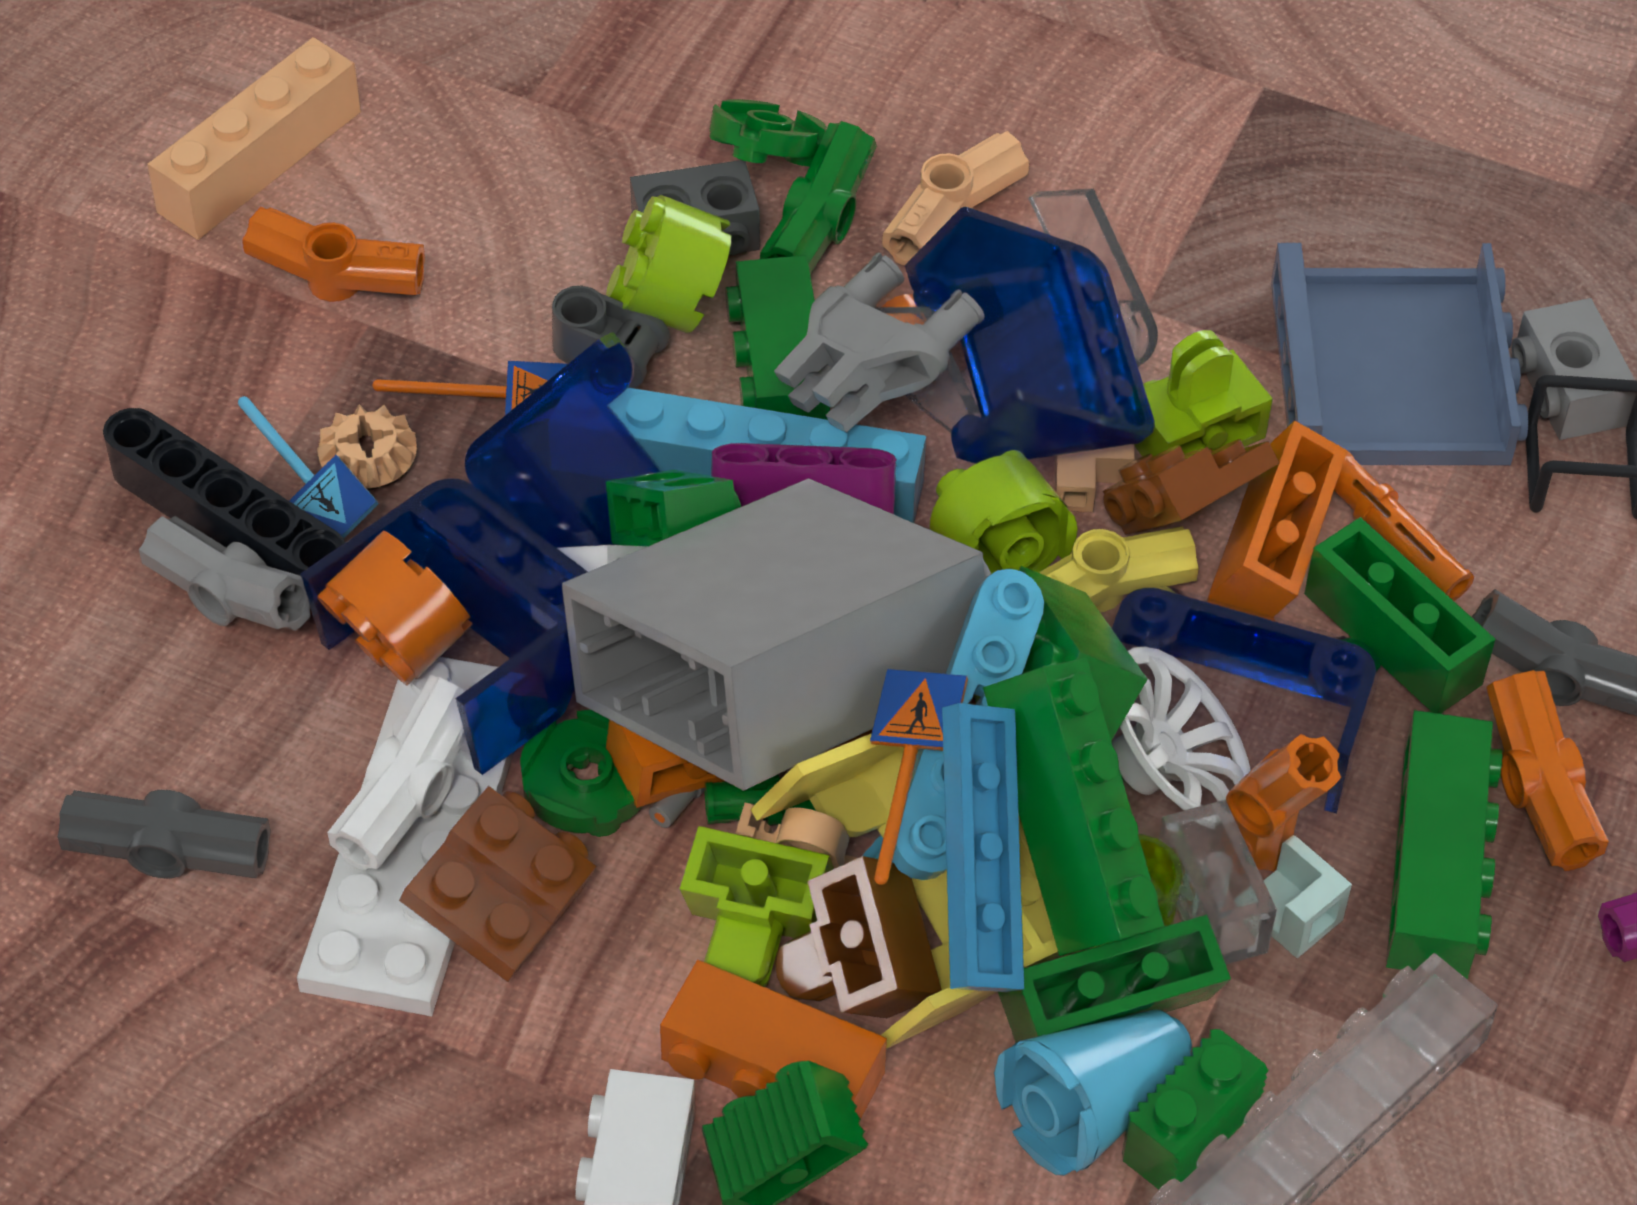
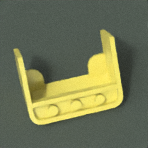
(857, 789)

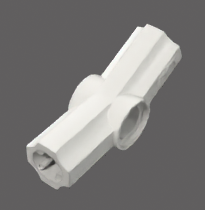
(403, 779)

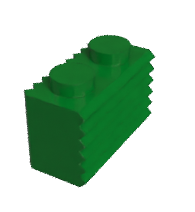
(1193, 1108)
(783, 1135)

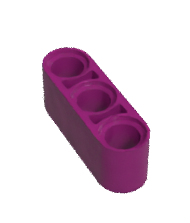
(768, 468)

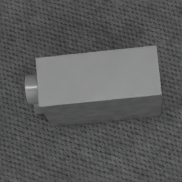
(767, 628)

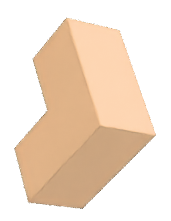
(1079, 472)

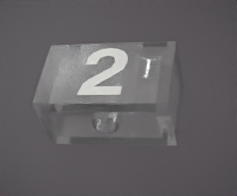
(1220, 879)

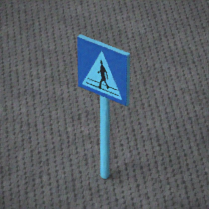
(331, 494)

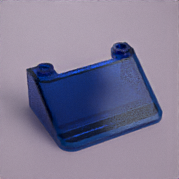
(1052, 346)
(560, 448)

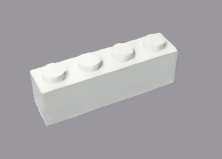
(640, 1142)

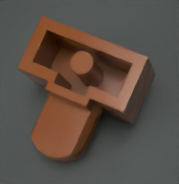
(863, 945)

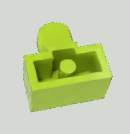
(1205, 399)
(753, 894)

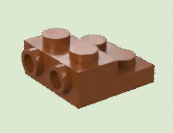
(1181, 483)
(499, 881)

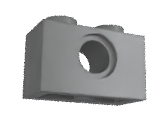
(1574, 342)

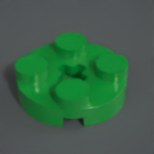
(761, 131)
(554, 791)

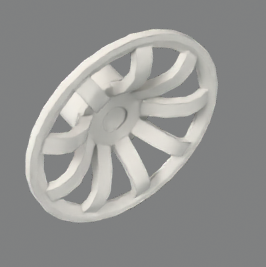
(1159, 750)

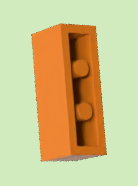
(1279, 523)
(747, 1033)

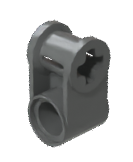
(586, 315)

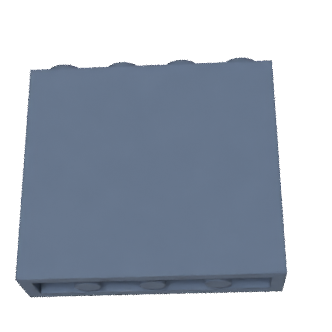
(1400, 360)

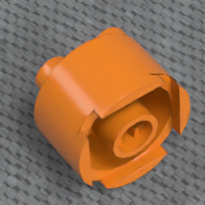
(396, 608)

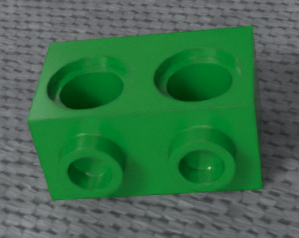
(665, 504)

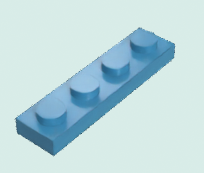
(982, 848)

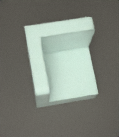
(1307, 897)

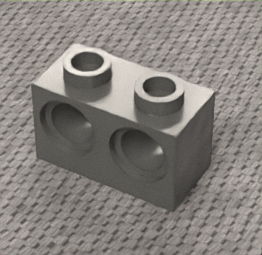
(713, 188)

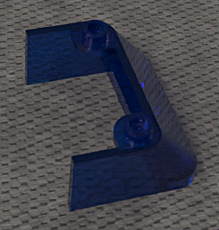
(509, 588)
(1260, 650)

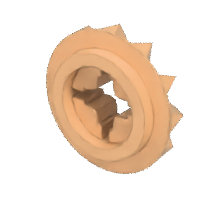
(393, 445)

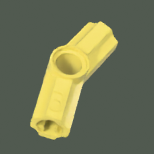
(1117, 565)

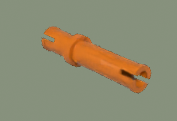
(1442, 570)

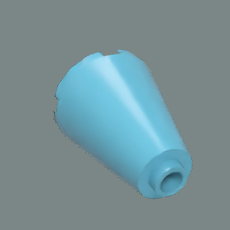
(1083, 1082)

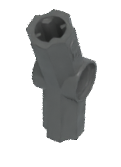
(1564, 650)

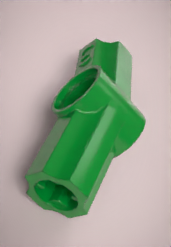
(824, 201)

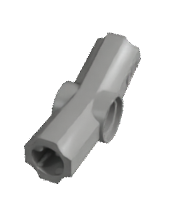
(224, 579)

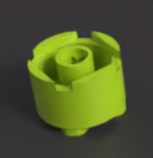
(670, 262)
(1005, 513)

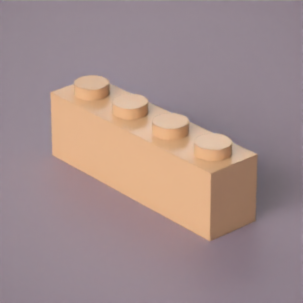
(254, 138)

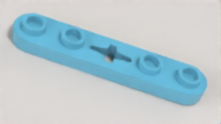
(988, 650)

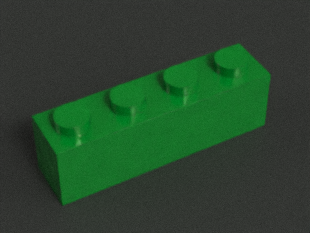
(1076, 809)
(1442, 842)

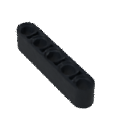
(211, 493)

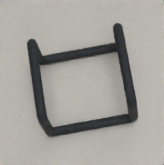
(1540, 478)

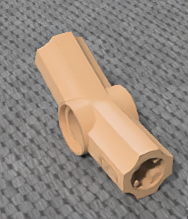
(950, 184)

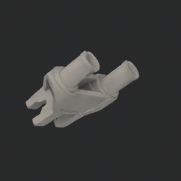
(867, 354)

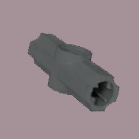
(164, 834)

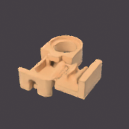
(802, 830)

